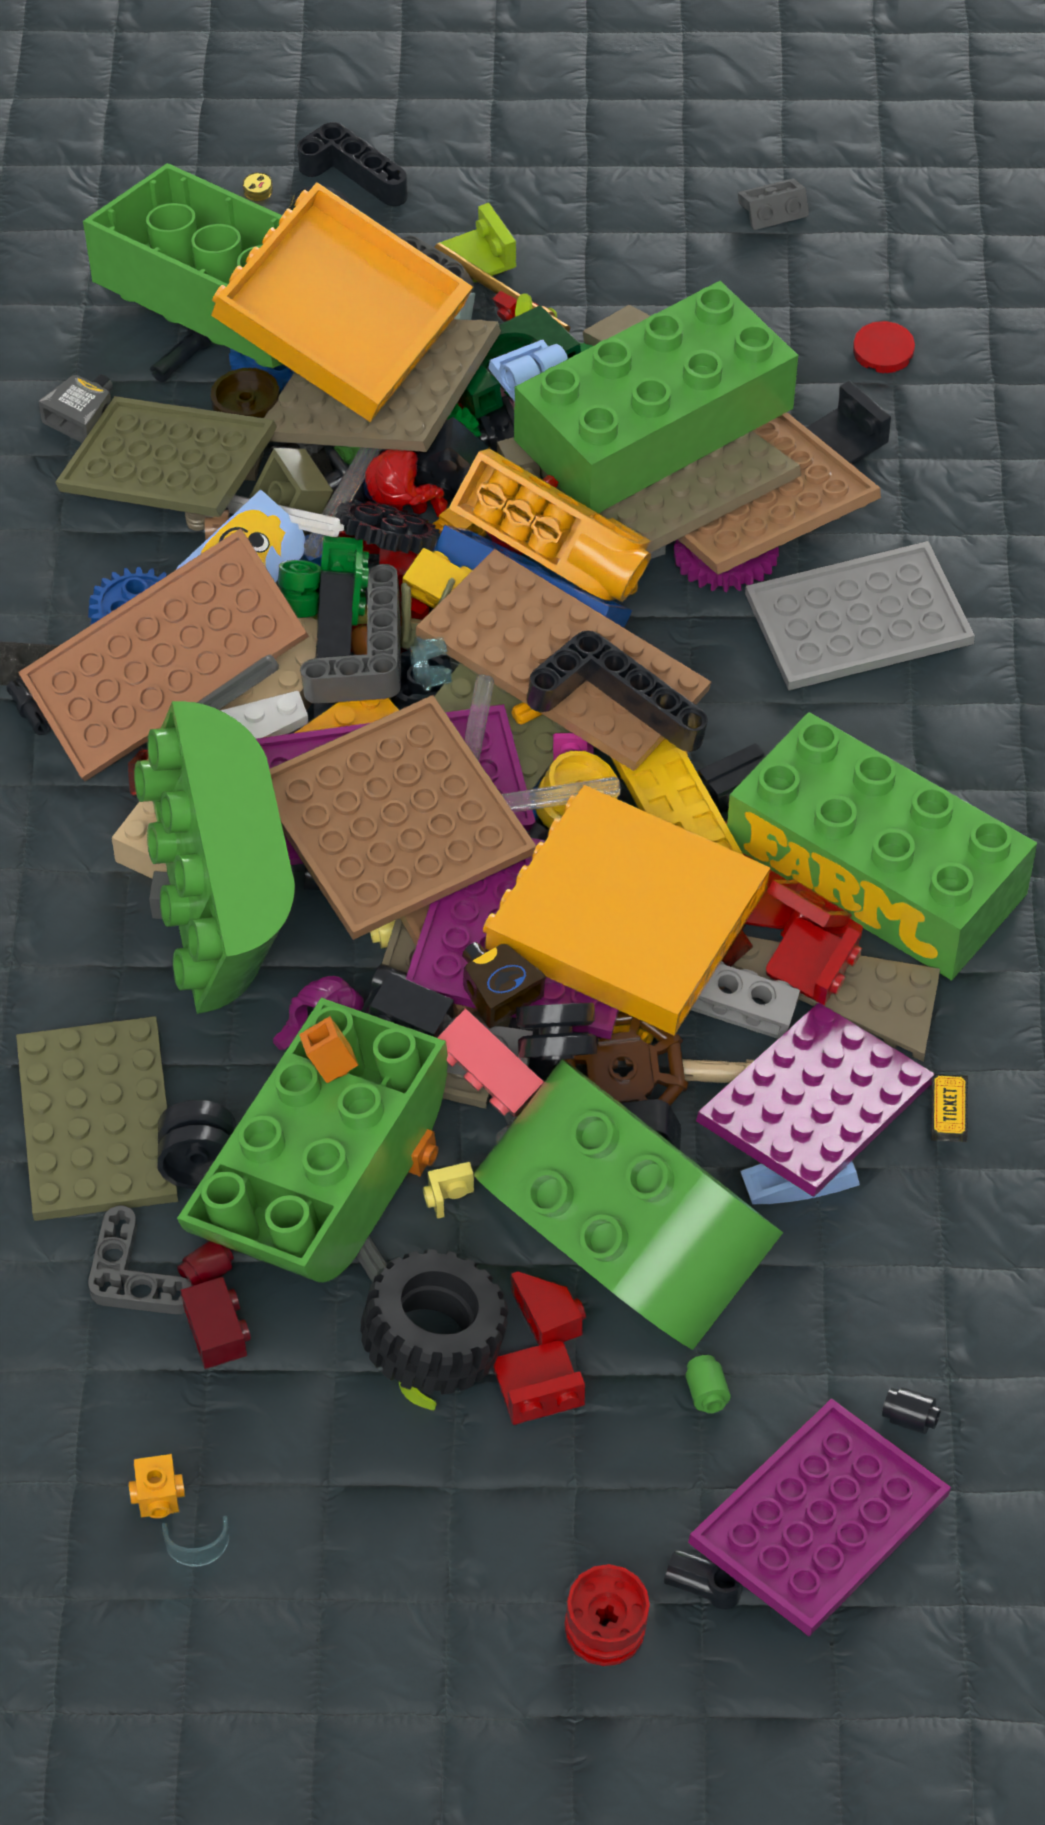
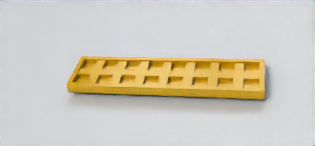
(673, 791)

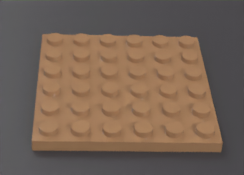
(822, 493)
(396, 817)

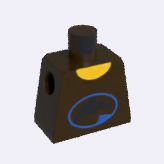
(500, 981)

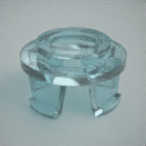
(419, 656)

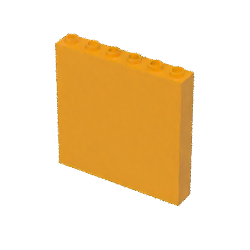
(341, 300)
(628, 908)

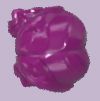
(330, 988)

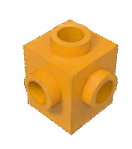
(156, 1486)

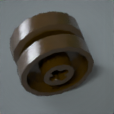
(245, 392)

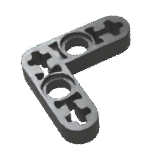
(118, 1272)

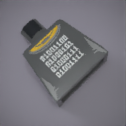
(76, 405)

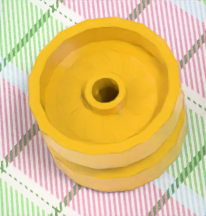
(567, 769)

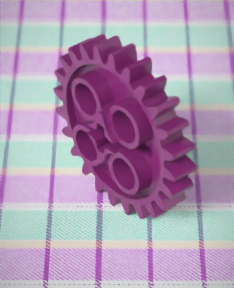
(740, 574)

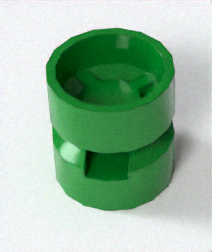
(298, 584)

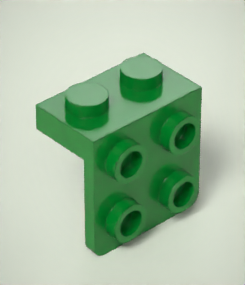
(347, 555)

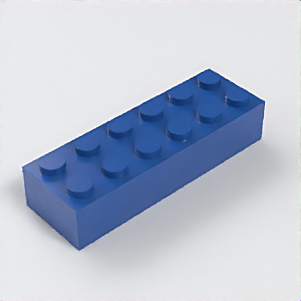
(470, 549)

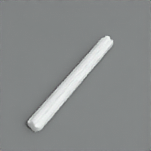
(306, 520)

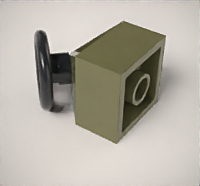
(297, 483)

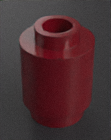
(206, 1263)

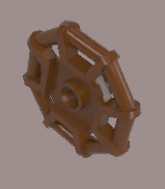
(643, 1059)

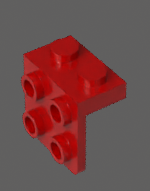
(814, 959)
(539, 1382)

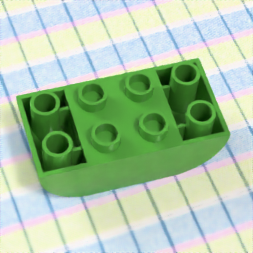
(219, 847)
(322, 1157)

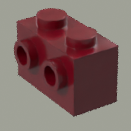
(214, 1322)

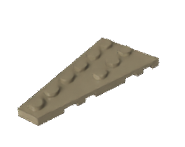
(877, 995)

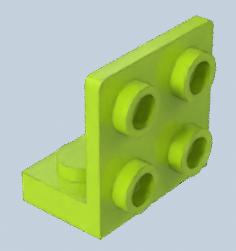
(487, 247)

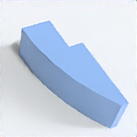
(769, 1188)

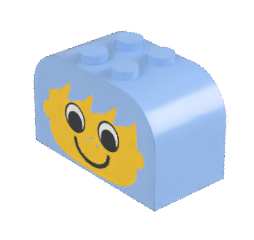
(267, 530)

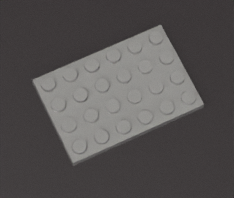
(859, 615)

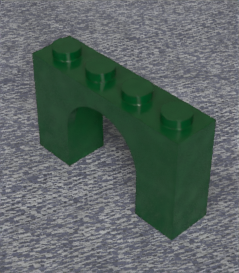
(484, 390)

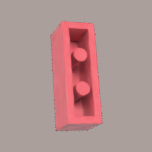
(489, 1064)

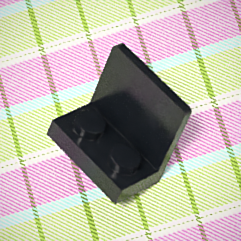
(855, 426)

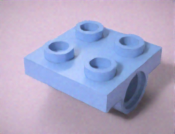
(525, 363)

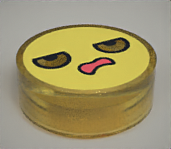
(257, 186)

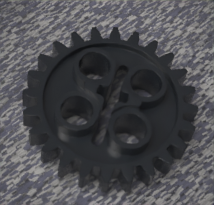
(387, 527)

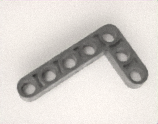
(368, 675)

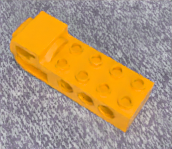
(552, 527)

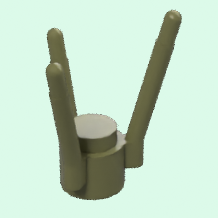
(409, 624)

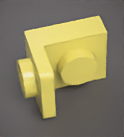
(450, 1183)

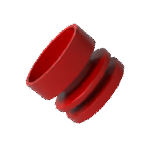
(600, 1595)

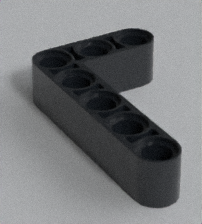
(622, 679)

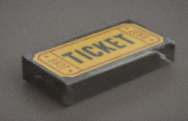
(949, 1108)

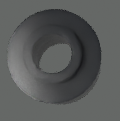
(911, 1410)

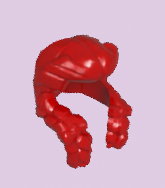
(392, 479)

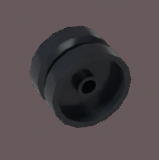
(556, 1031)
(191, 1140)

